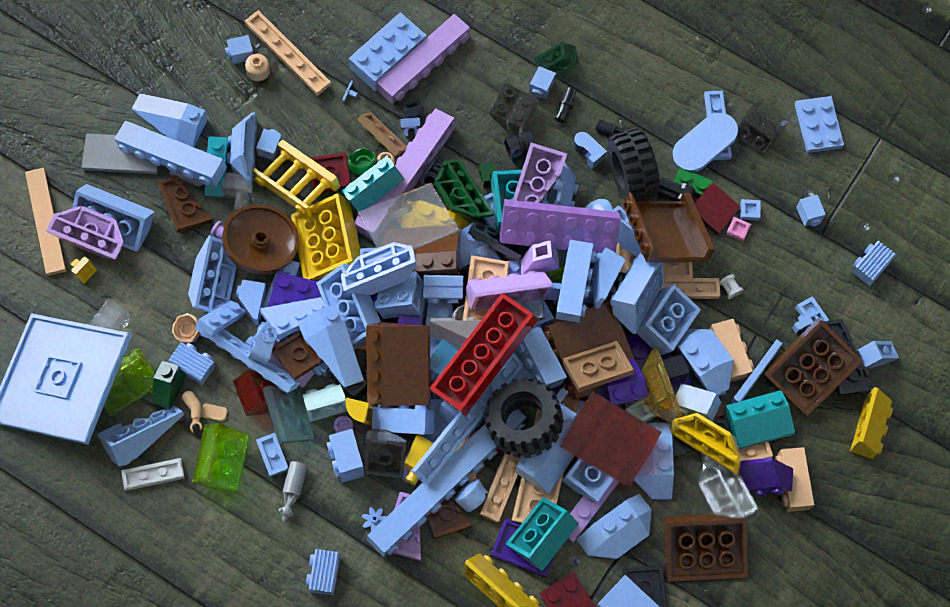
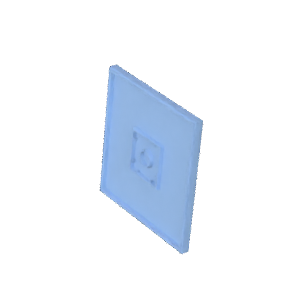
(60, 377)

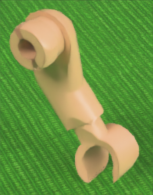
(195, 407)

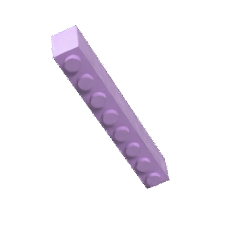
(417, 157)

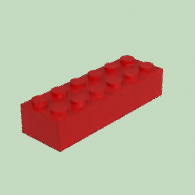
(483, 354)

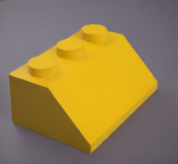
(872, 424)

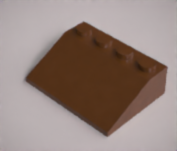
(440, 256)
(398, 364)
(813, 366)
(705, 547)

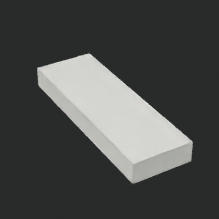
(152, 474)

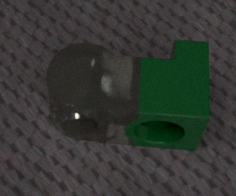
(487, 169)

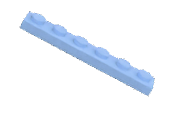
(240, 351)

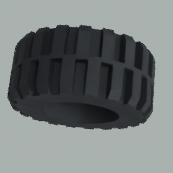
(633, 164)
(518, 395)

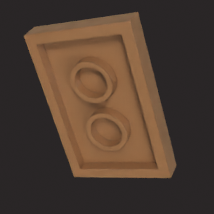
(597, 366)

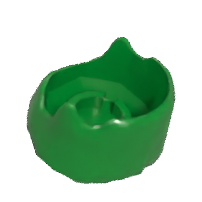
(361, 161)

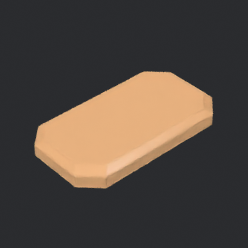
(214, 412)

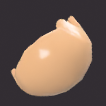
(184, 328)

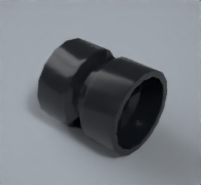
(513, 145)

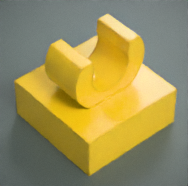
(83, 269)

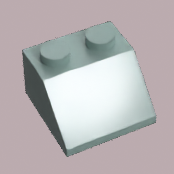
(325, 402)

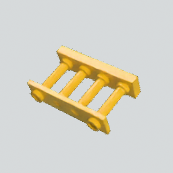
(300, 161)

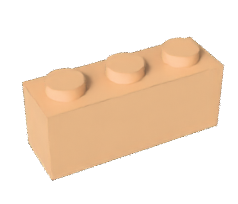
(729, 336)
(801, 495)

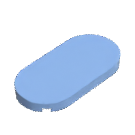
(705, 142)

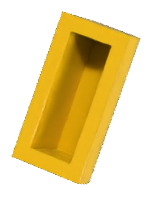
(360, 411)

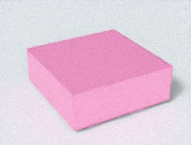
(738, 229)

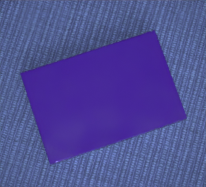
(506, 554)

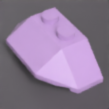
(88, 231)

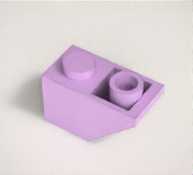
(540, 258)

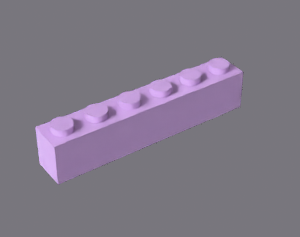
(423, 59)

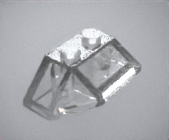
(725, 491)

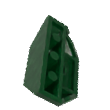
(461, 191)

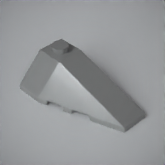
(451, 330)

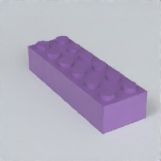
(538, 222)

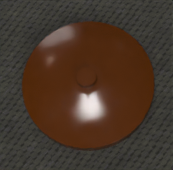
(260, 239)

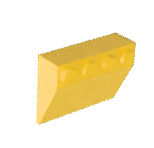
(326, 237)
(495, 583)

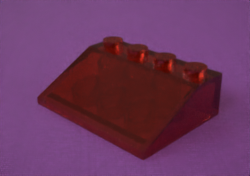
(610, 439)

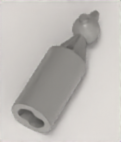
(292, 487)

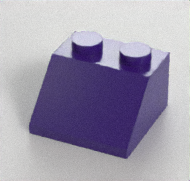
(626, 388)
(766, 476)

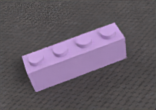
(529, 287)

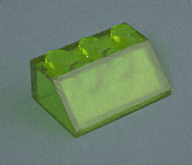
(131, 382)
(220, 457)

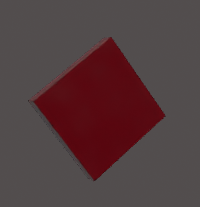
(337, 165)
(716, 208)

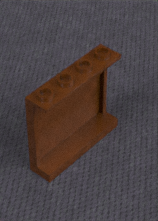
(669, 230)
(593, 330)

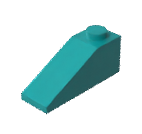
(218, 147)

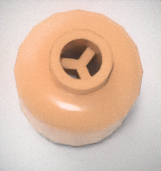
(257, 67)

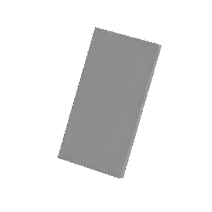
(103, 154)

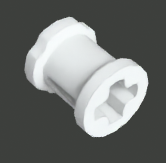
(731, 286)

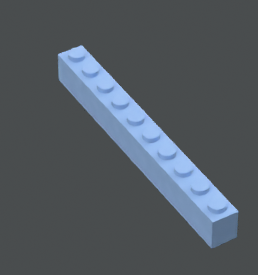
(427, 498)

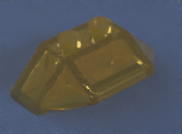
(661, 396)

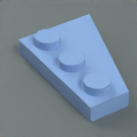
(286, 316)

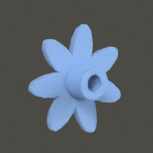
(373, 523)

